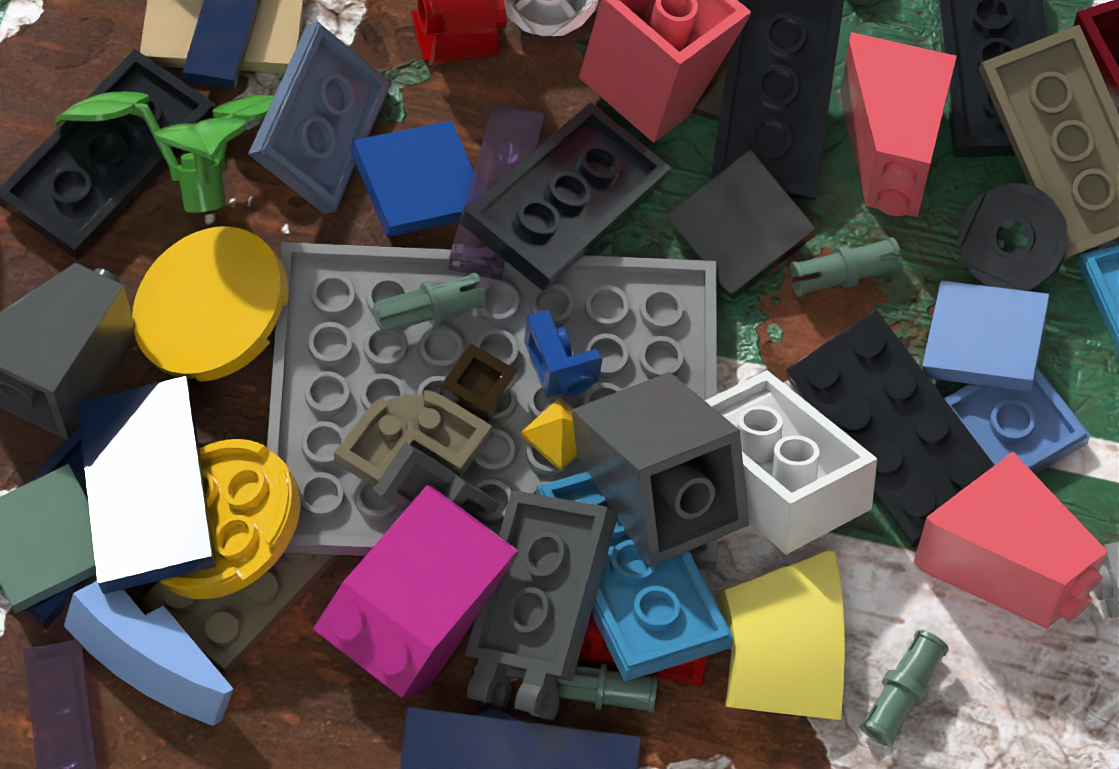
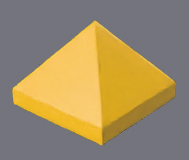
(553, 434)

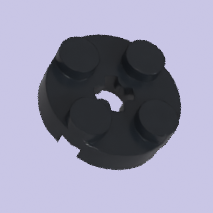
(1003, 208)

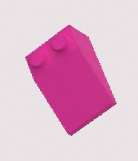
(416, 593)

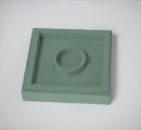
(44, 539)

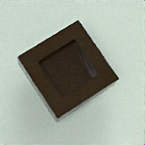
(479, 382)

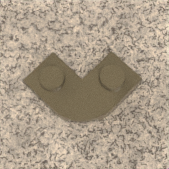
(423, 421)

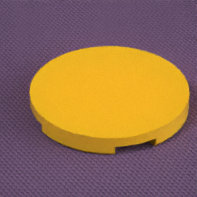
(210, 303)
(251, 517)

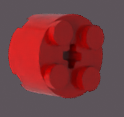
(458, 29)

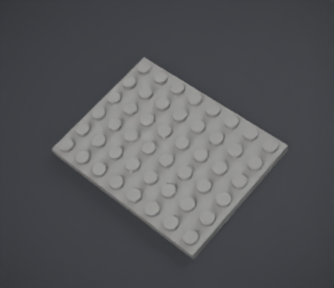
(338, 362)

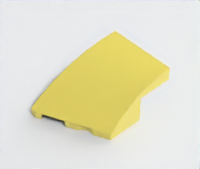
(788, 639)

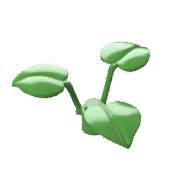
(200, 173)

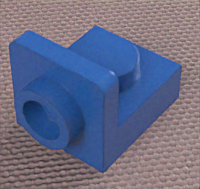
(553, 358)

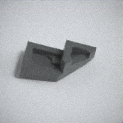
(415, 470)

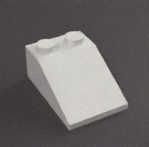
(796, 463)

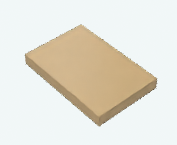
(273, 41)

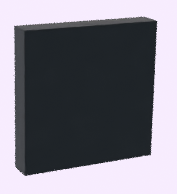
(742, 224)

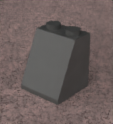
(63, 346)
(664, 465)

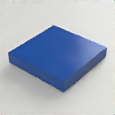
(415, 176)

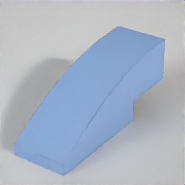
(148, 652)

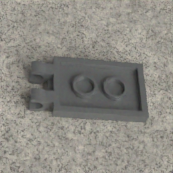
(542, 603)

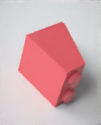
(659, 56)
(893, 116)
(1013, 546)

